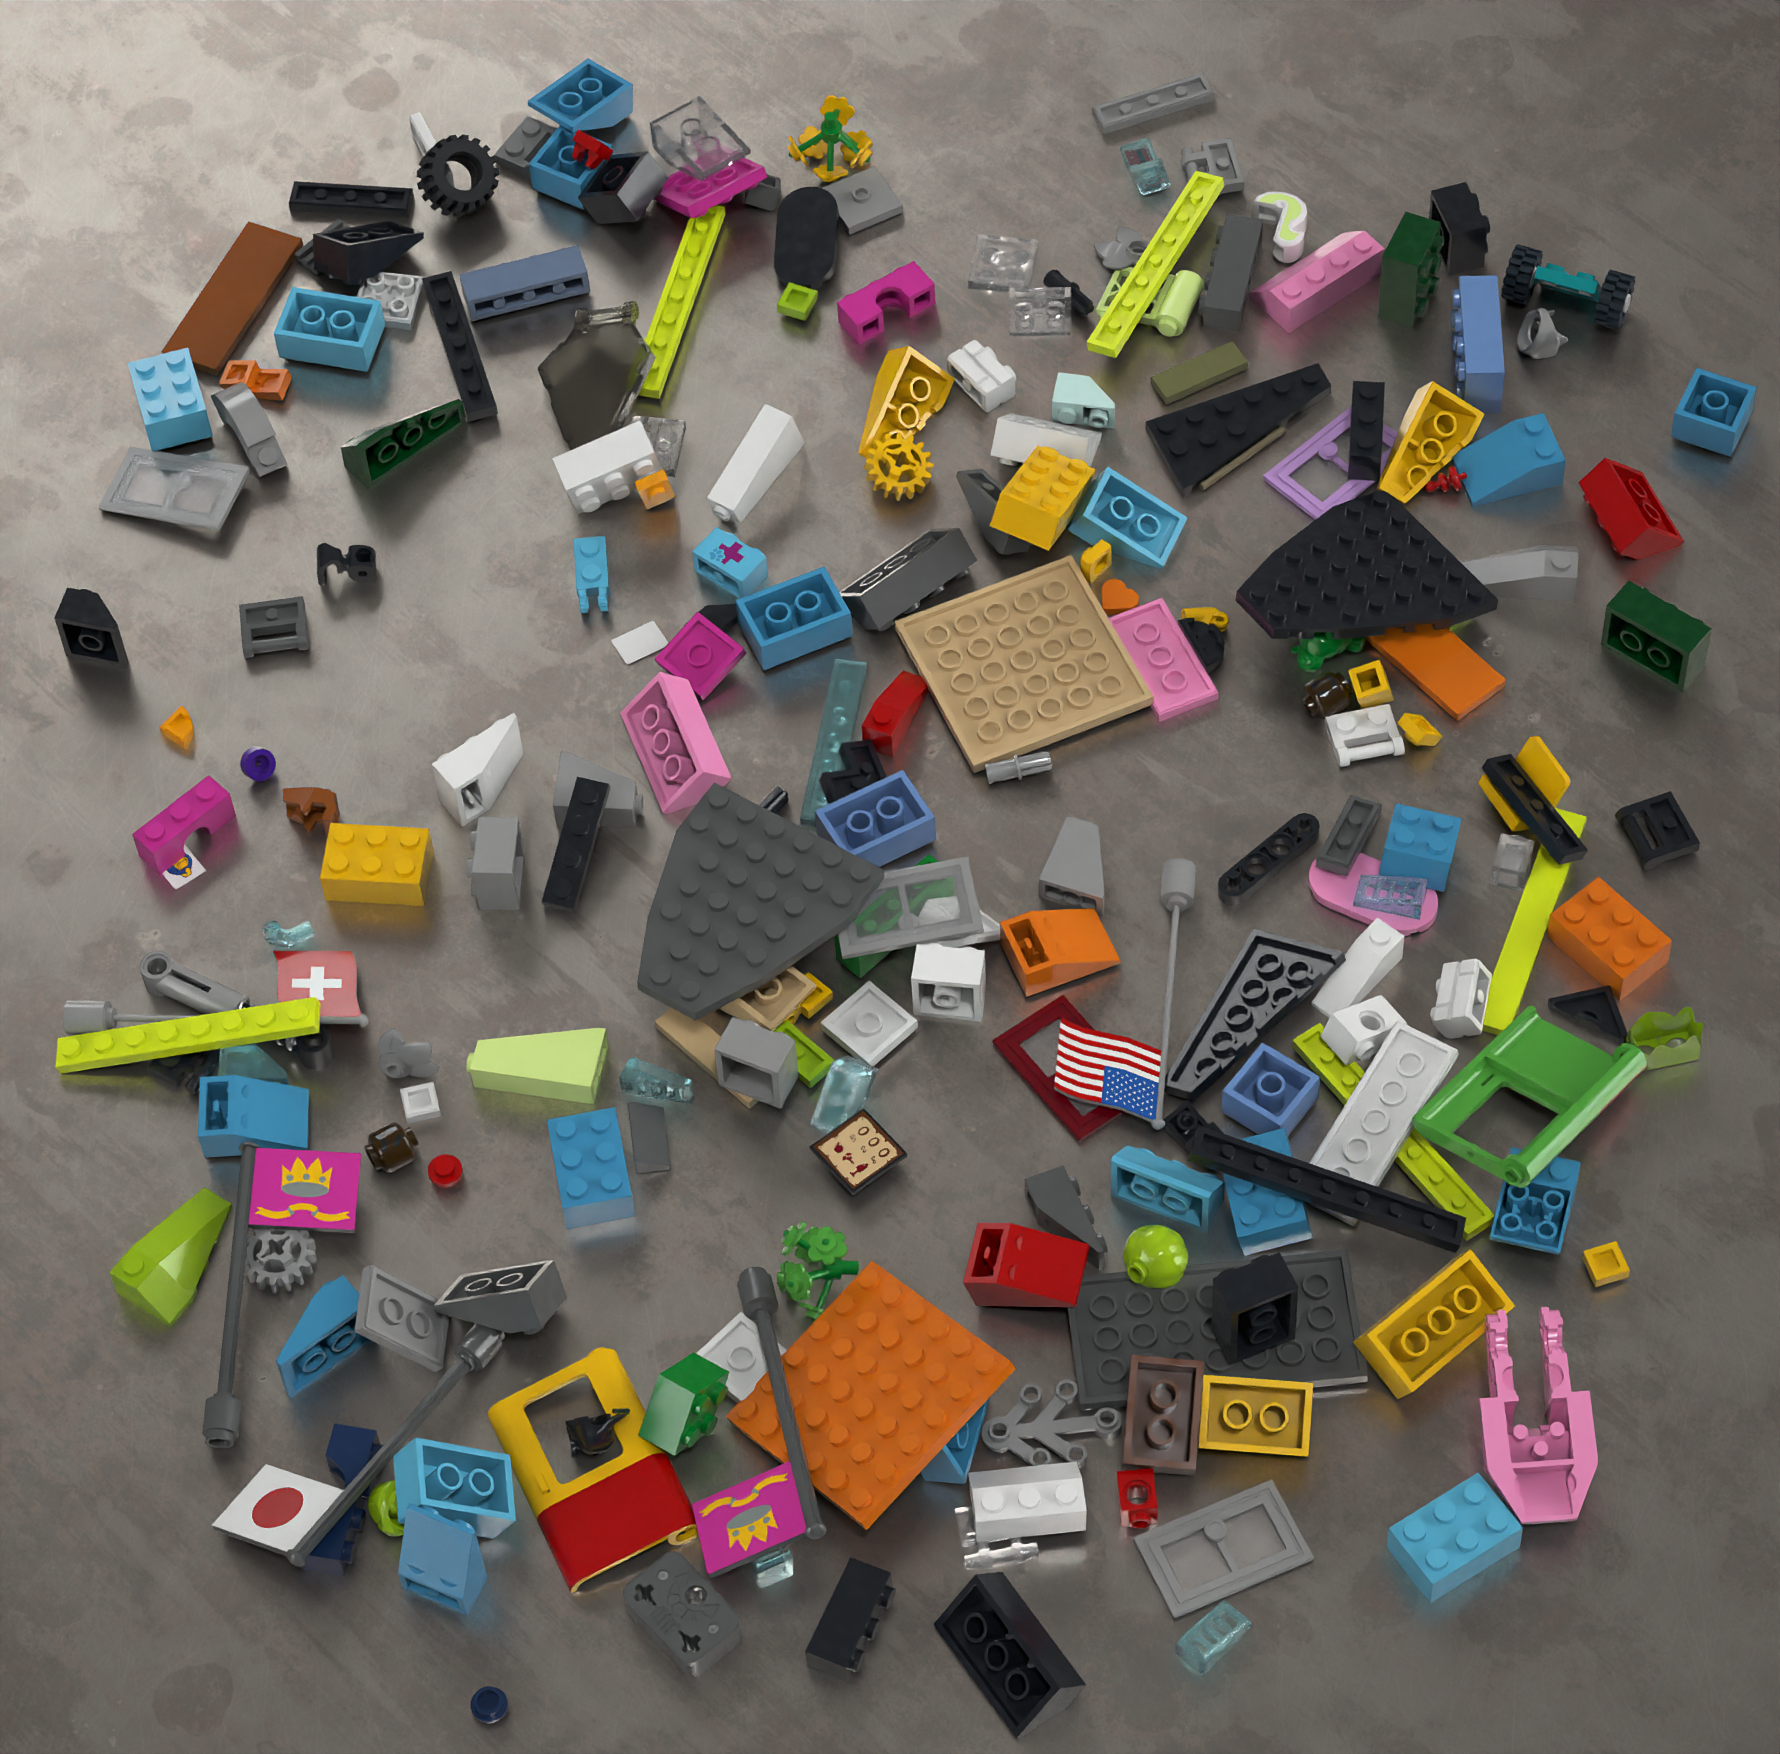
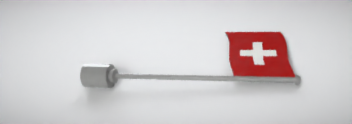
(301, 975)

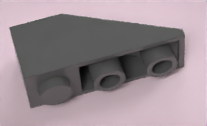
(1060, 1212)

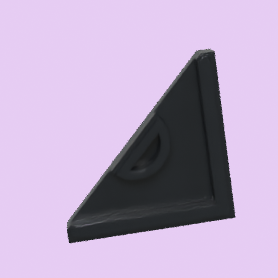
(1594, 1010)

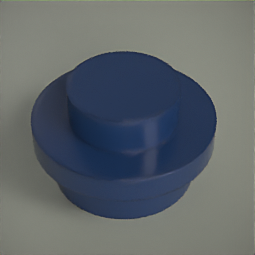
(489, 1704)

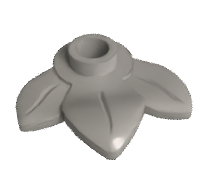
(1123, 251)
(405, 1059)

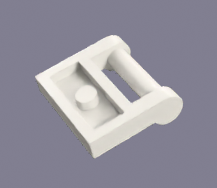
(1361, 728)

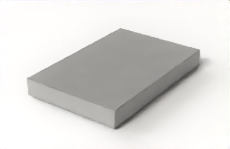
(401, 1318)

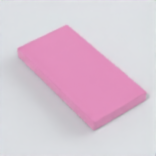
(1164, 659)

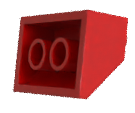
(1629, 510)

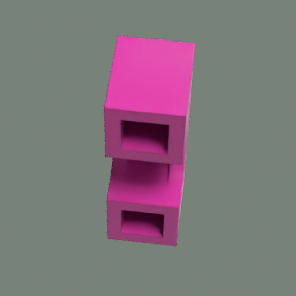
(903, 288)
(163, 837)

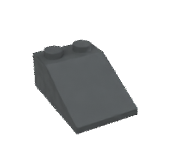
(506, 1297)

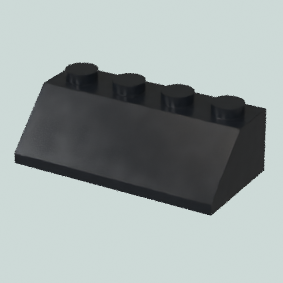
(1009, 1653)

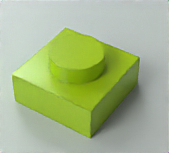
(797, 301)

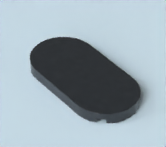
(806, 237)

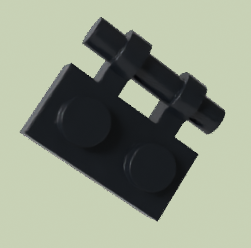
(177, 1068)

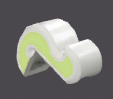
(1291, 217)

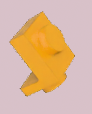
(655, 489)

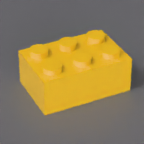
(377, 864)
(1256, 1415)

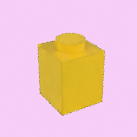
(1371, 684)

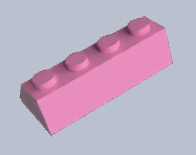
(1320, 279)
(674, 742)

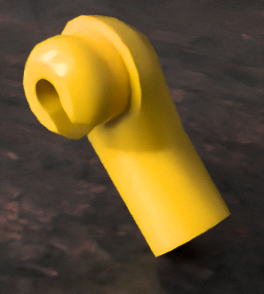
(1207, 615)

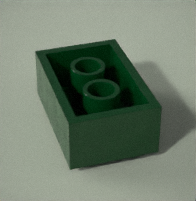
(1410, 269)
(1656, 636)

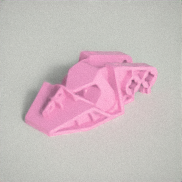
(1545, 1468)

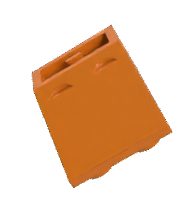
(1056, 947)

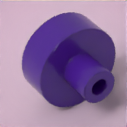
(258, 763)

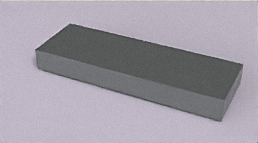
(1348, 835)

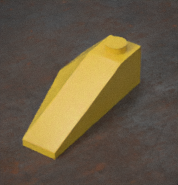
(904, 396)
(1428, 438)

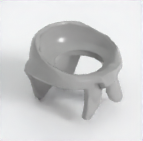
(1547, 338)

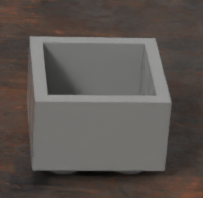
(497, 863)
(756, 1062)

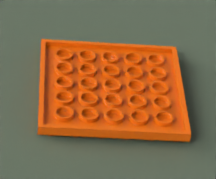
(874, 1392)

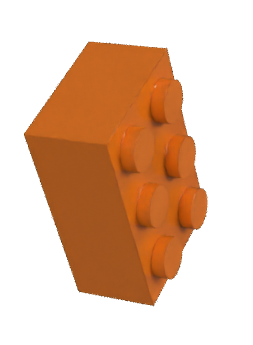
(1609, 938)

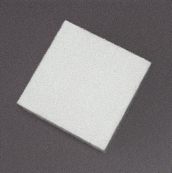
(420, 1102)

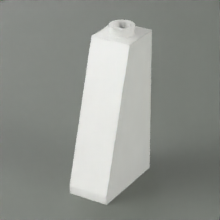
(755, 464)

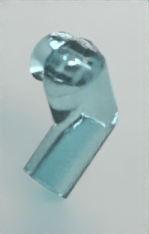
(287, 938)

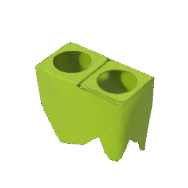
(1667, 1028)

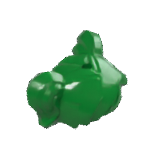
(1323, 646)

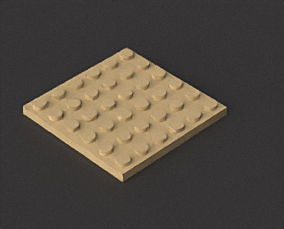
(1023, 663)

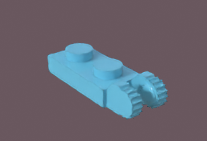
(591, 571)

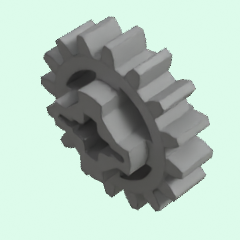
(277, 1257)

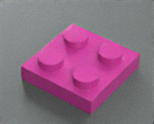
(700, 655)

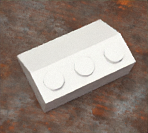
(1019, 435)
(1027, 1501)

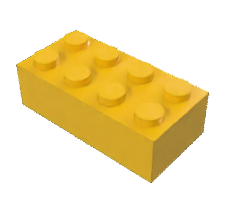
(1042, 497)
(1432, 1324)

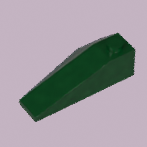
(391, 445)

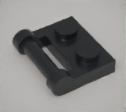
(1667, 825)

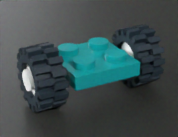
(1526, 272)

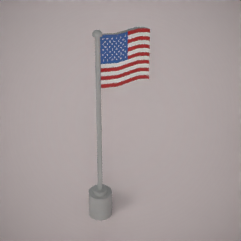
(1115, 1068)

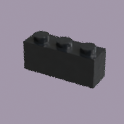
(1366, 430)
(850, 1620)

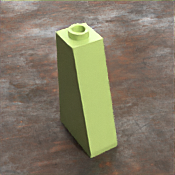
(542, 1065)

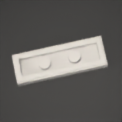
(425, 140)

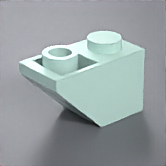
(1081, 402)

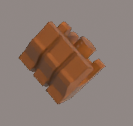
(311, 807)

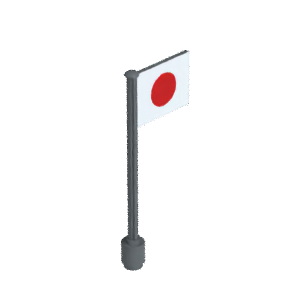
(296, 1512)

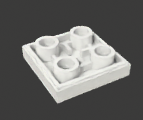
(398, 296)

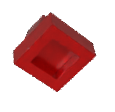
(588, 145)

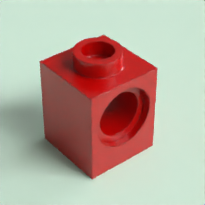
(1136, 1484)

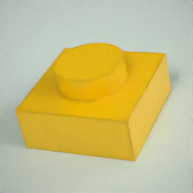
(1095, 560)
(1419, 730)
(1605, 1264)

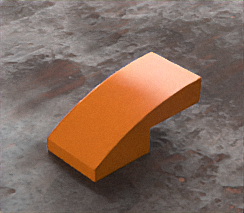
(264, 383)

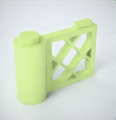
(1170, 305)

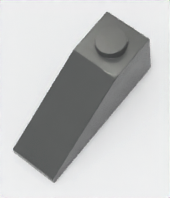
(982, 496)

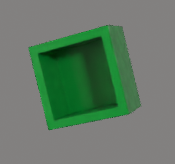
(684, 1404)

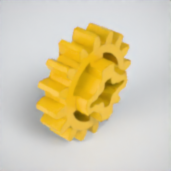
(906, 480)

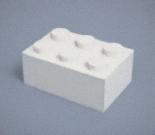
(607, 467)

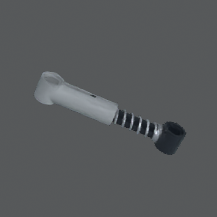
(212, 997)

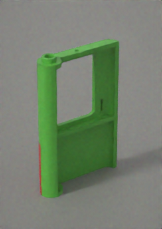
(1543, 1066)

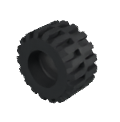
(474, 159)

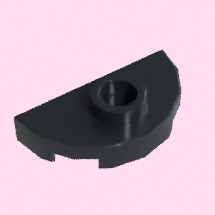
(1205, 640)

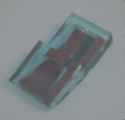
(1144, 167)

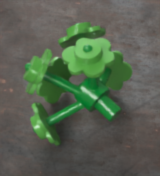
(813, 1246)

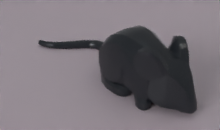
(593, 1434)

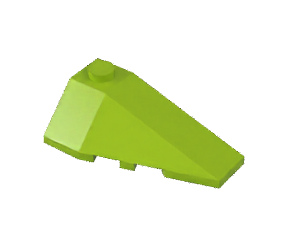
(169, 1260)

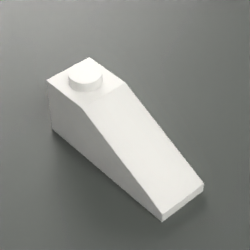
(1365, 966)

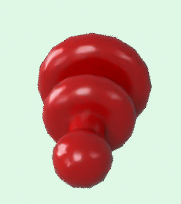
(1443, 482)

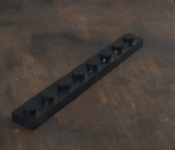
(1327, 1189)

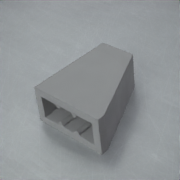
(622, 802)
(1075, 868)

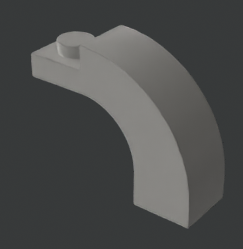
(250, 423)

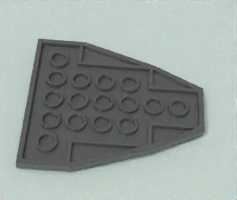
(743, 903)

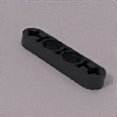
(1265, 856)

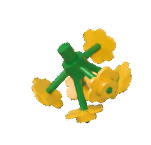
(817, 143)

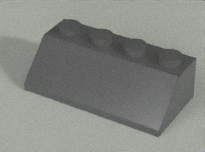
(908, 577)

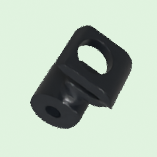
(358, 562)

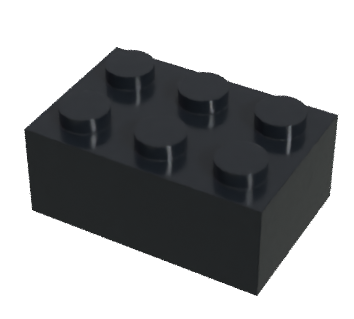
(1254, 1307)

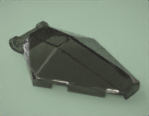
(597, 373)

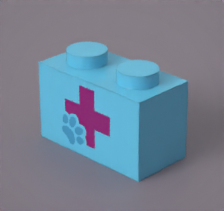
(730, 563)

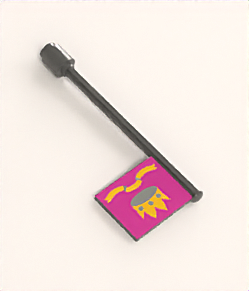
(276, 1192)
(776, 1504)

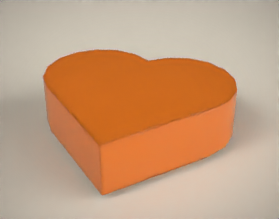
(1117, 597)

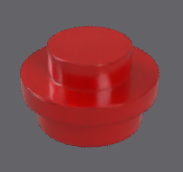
(445, 1171)

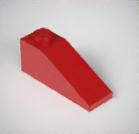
(894, 712)

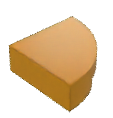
(179, 727)

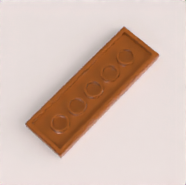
(234, 296)

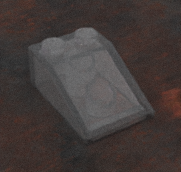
(696, 140)

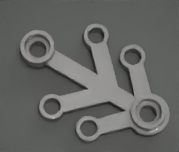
(1046, 1428)

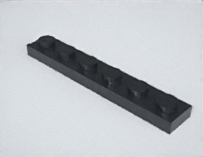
(459, 346)

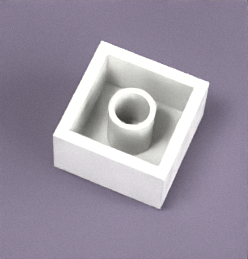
(948, 982)

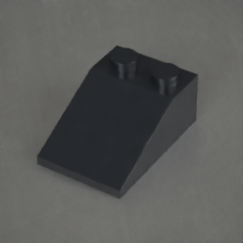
(361, 250)

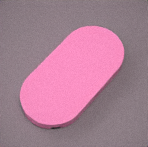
(1339, 891)

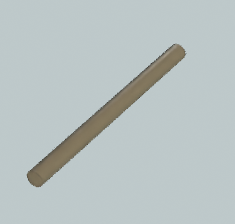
(1242, 458)

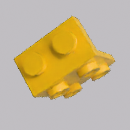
(1544, 772)

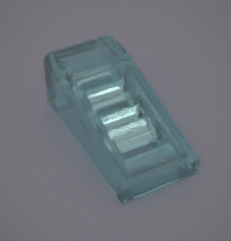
(1399, 906)
(653, 1082)
(1204, 1662)

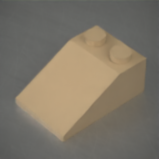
(772, 1001)

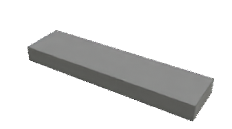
(1153, 103)

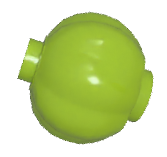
(1155, 1256)

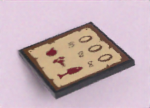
(858, 1151)

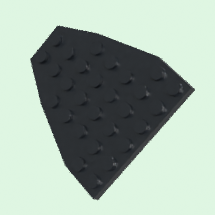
(1360, 573)

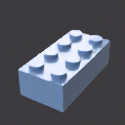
(1478, 342)

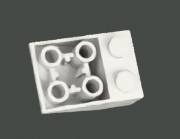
(478, 770)

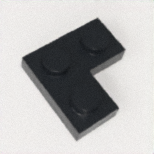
(861, 767)

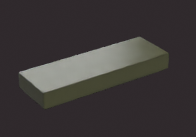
(1199, 372)

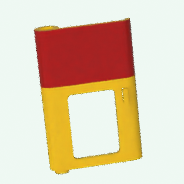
(612, 1508)

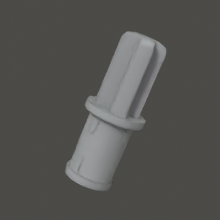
(1018, 767)

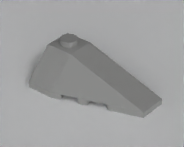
(1529, 573)

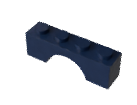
(346, 1456)

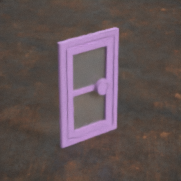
(1318, 470)

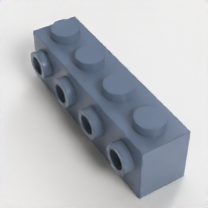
(523, 279)

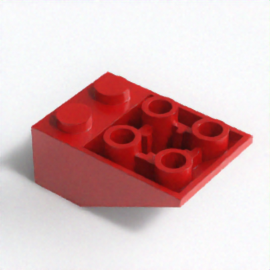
(1024, 1267)

